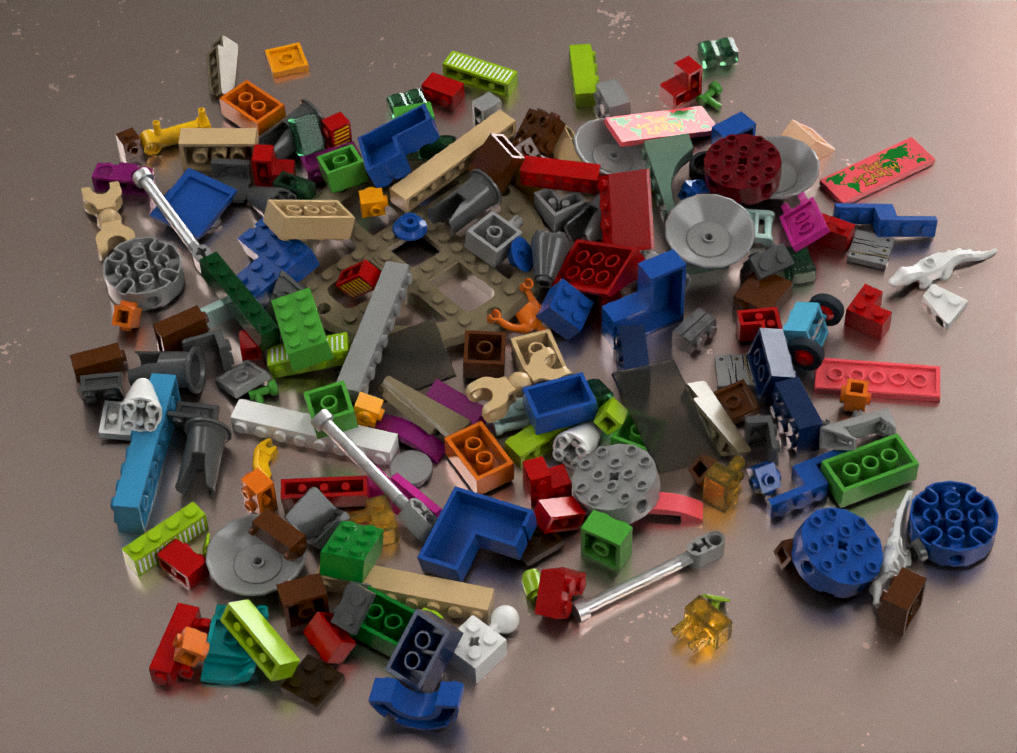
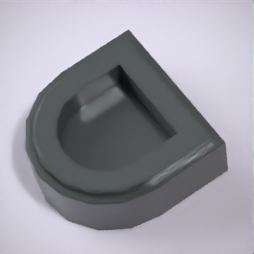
(918, 551)

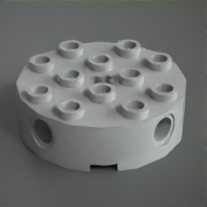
(144, 272)
(617, 482)

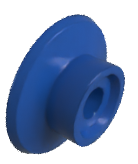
(409, 227)
(520, 254)

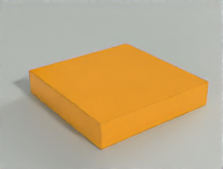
(286, 60)

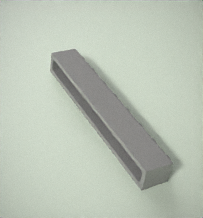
(375, 328)

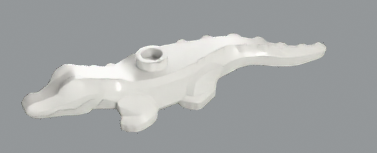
(936, 266)
(895, 552)

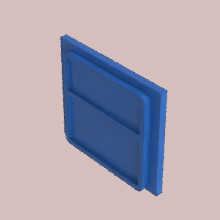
(197, 201)

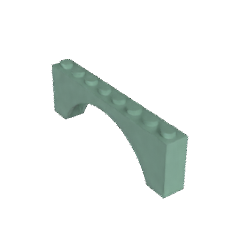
(665, 159)

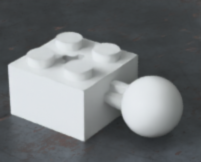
(482, 645)

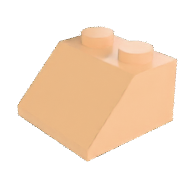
(809, 137)

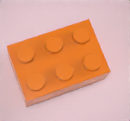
(251, 107)
(479, 458)

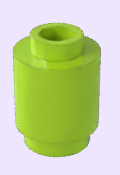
(530, 583)

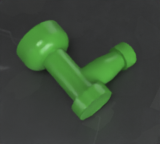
(714, 89)
(257, 394)

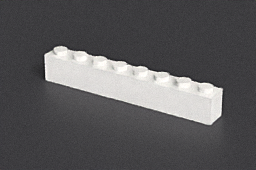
(296, 428)

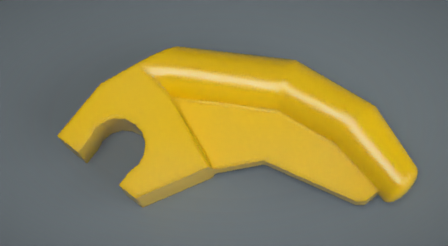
(263, 455)

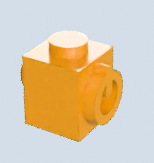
(372, 202)
(368, 410)

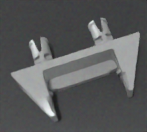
(861, 424)

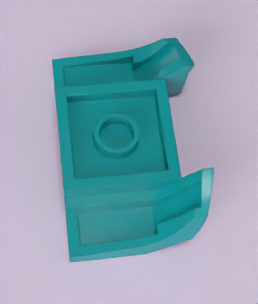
(226, 659)

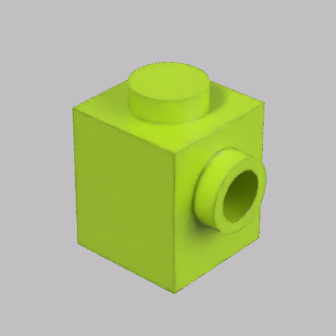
(610, 416)

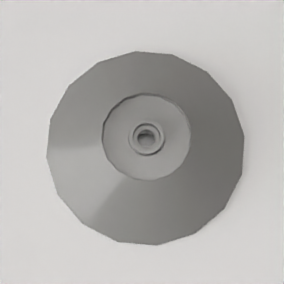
(598, 146)
(799, 166)
(711, 218)
(234, 560)

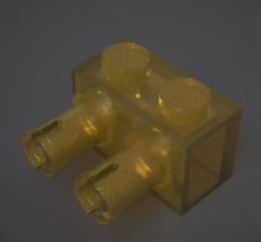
(722, 484)
(379, 514)
(707, 622)

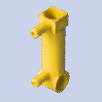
(157, 139)

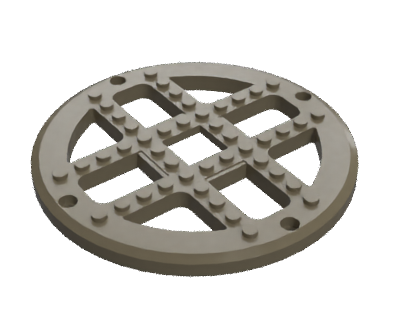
(431, 273)

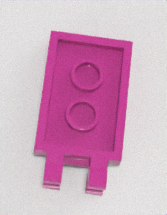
(803, 223)

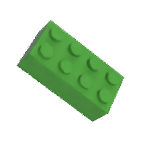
(301, 329)
(869, 470)

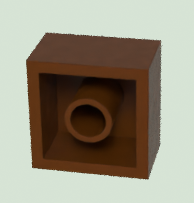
(484, 354)
(302, 600)
(901, 601)

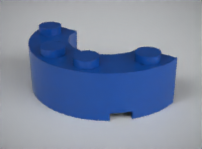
(414, 708)

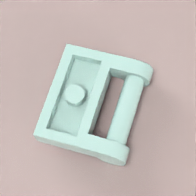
(768, 216)
(514, 416)

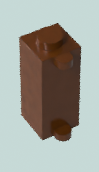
(98, 361)
(279, 535)

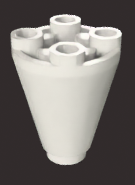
(141, 407)
(576, 443)

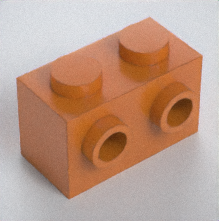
(258, 492)

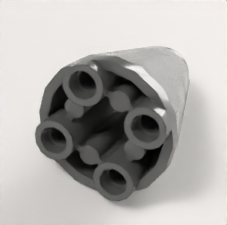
(259, 195)
(548, 255)

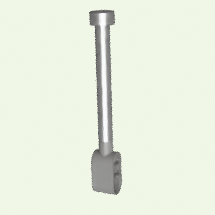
(144, 179)
(413, 512)
(698, 554)

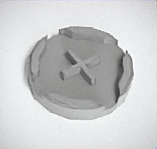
(413, 466)

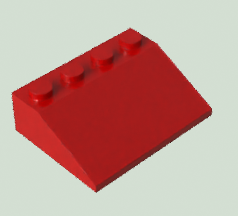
(627, 209)
(600, 267)

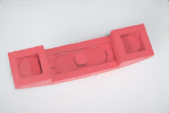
(679, 505)

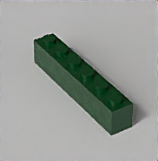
(239, 301)

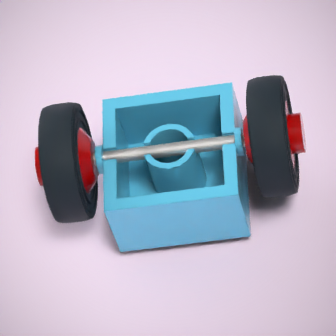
(808, 329)

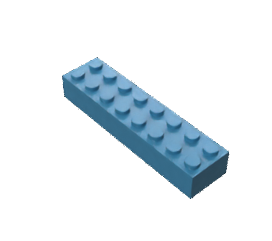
(145, 462)

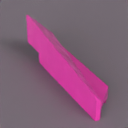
(407, 489)

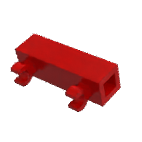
(163, 667)

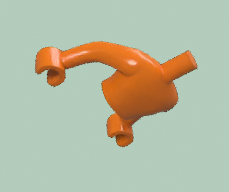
(526, 316)

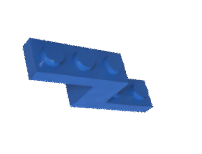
(885, 220)
(810, 486)

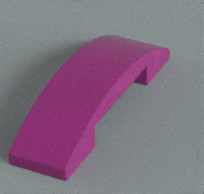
(413, 436)

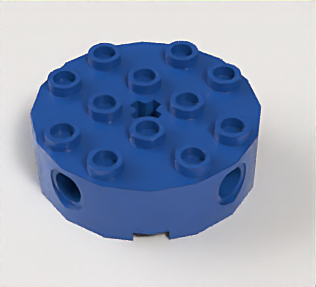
(953, 523)
(837, 552)

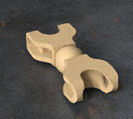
(106, 209)
(503, 391)

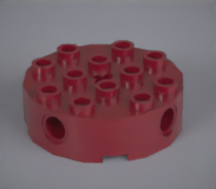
(743, 168)

